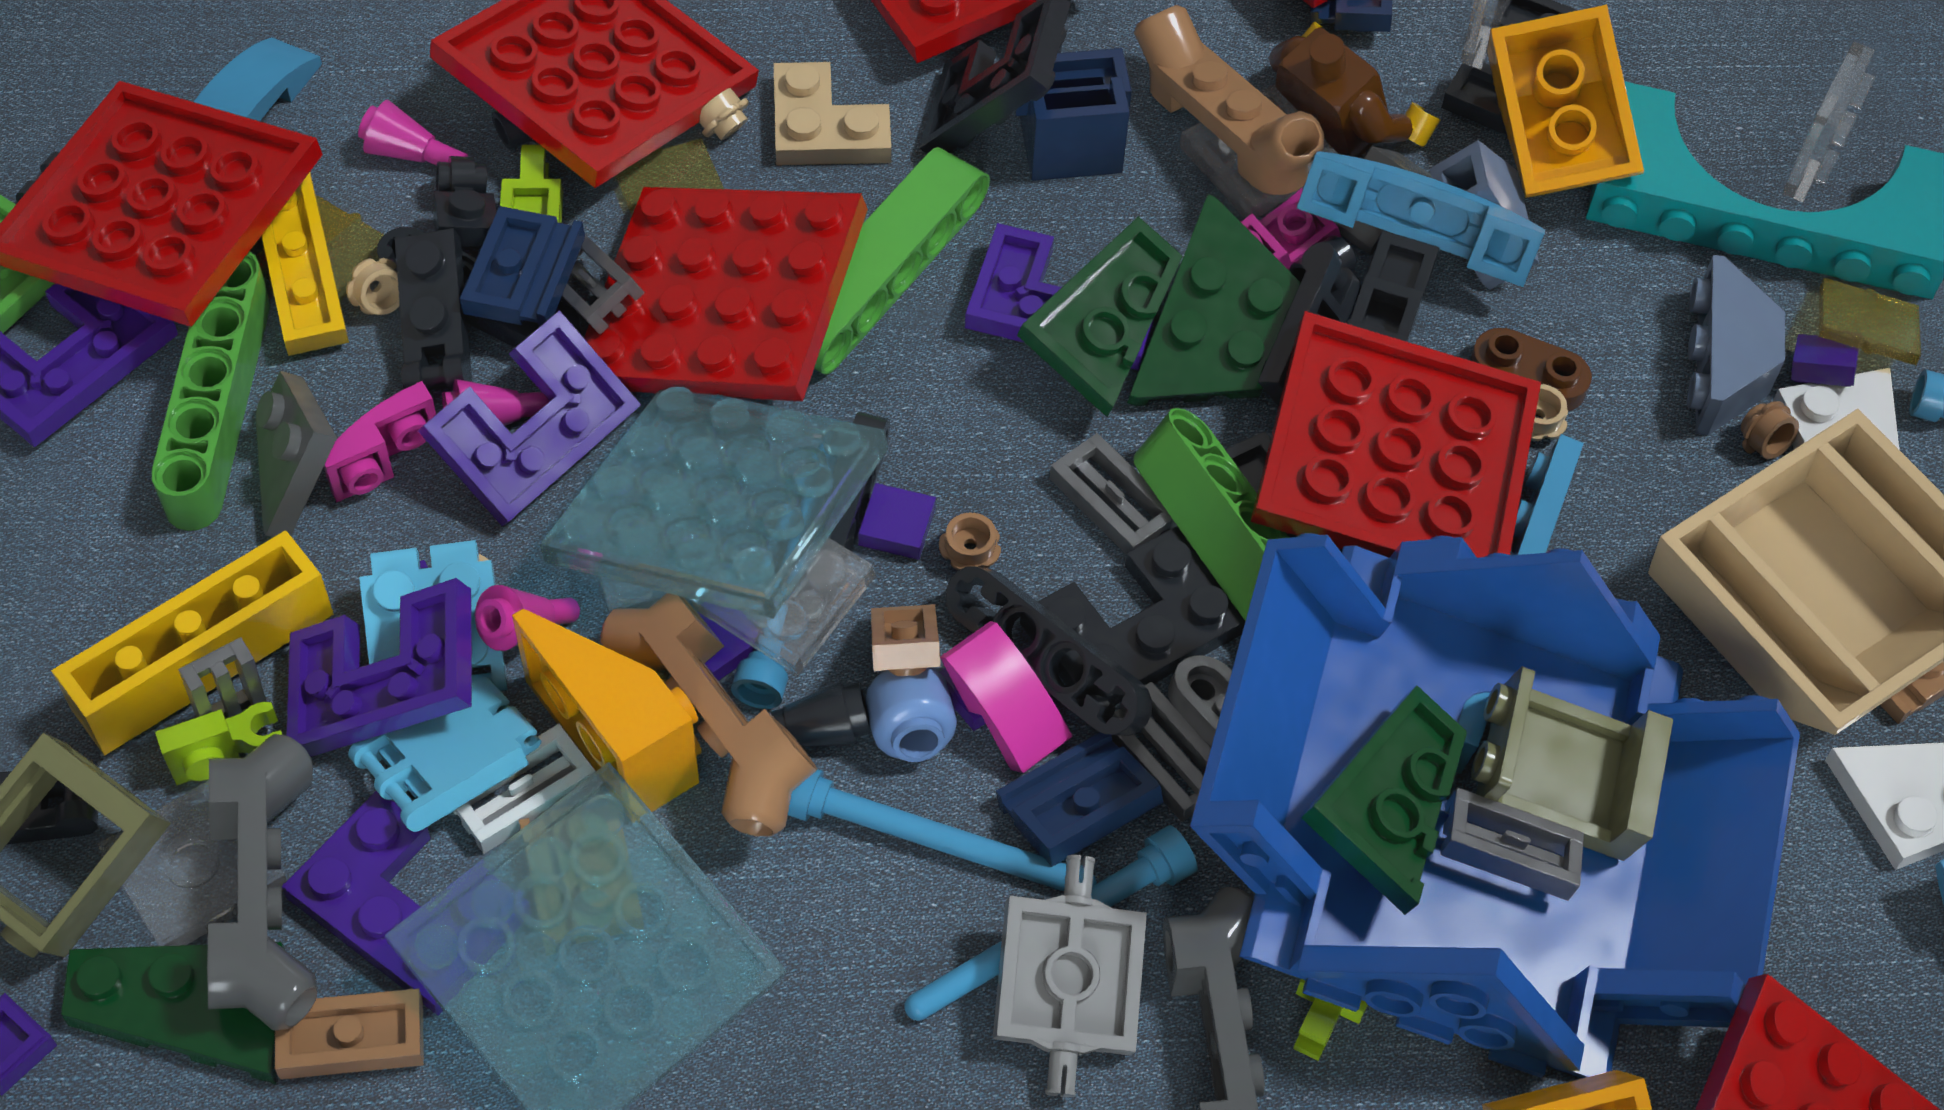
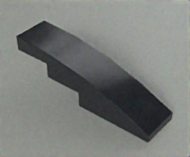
(1394, 286)

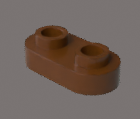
(1535, 361)

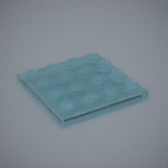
(716, 499)
(586, 953)

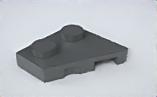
(291, 450)

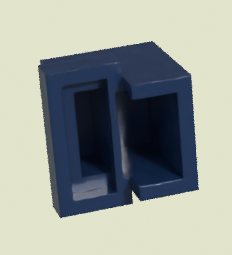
(1081, 119)

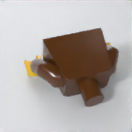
(1343, 94)

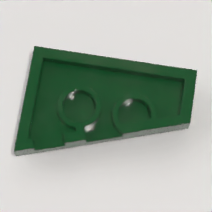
(1103, 314)
(1390, 795)
(163, 1001)

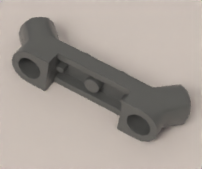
(242, 961)
(1201, 961)

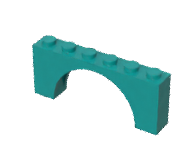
(1883, 241)

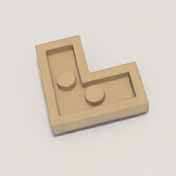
(821, 133)

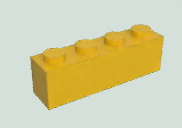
(134, 673)

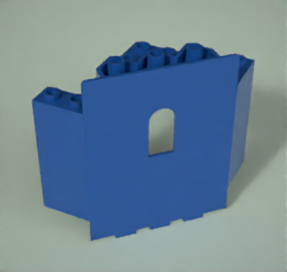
(1481, 956)

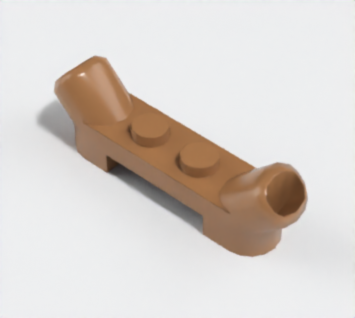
(1185, 73)
(764, 754)

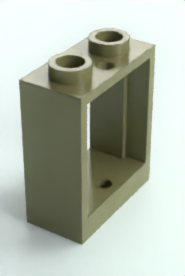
(20, 794)

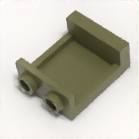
(1573, 765)

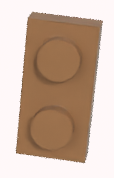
(905, 639)
(353, 1035)

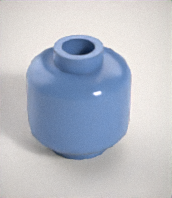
(910, 714)

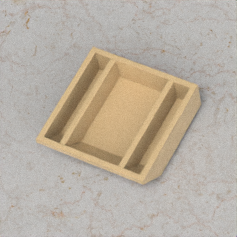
(1818, 575)

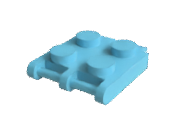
(400, 573)
(449, 756)

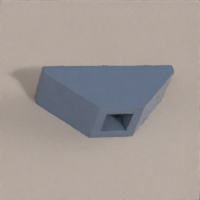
(1734, 343)

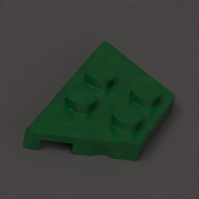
(1217, 315)

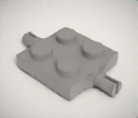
(1070, 976)

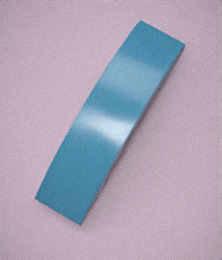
(260, 77)
(1422, 210)

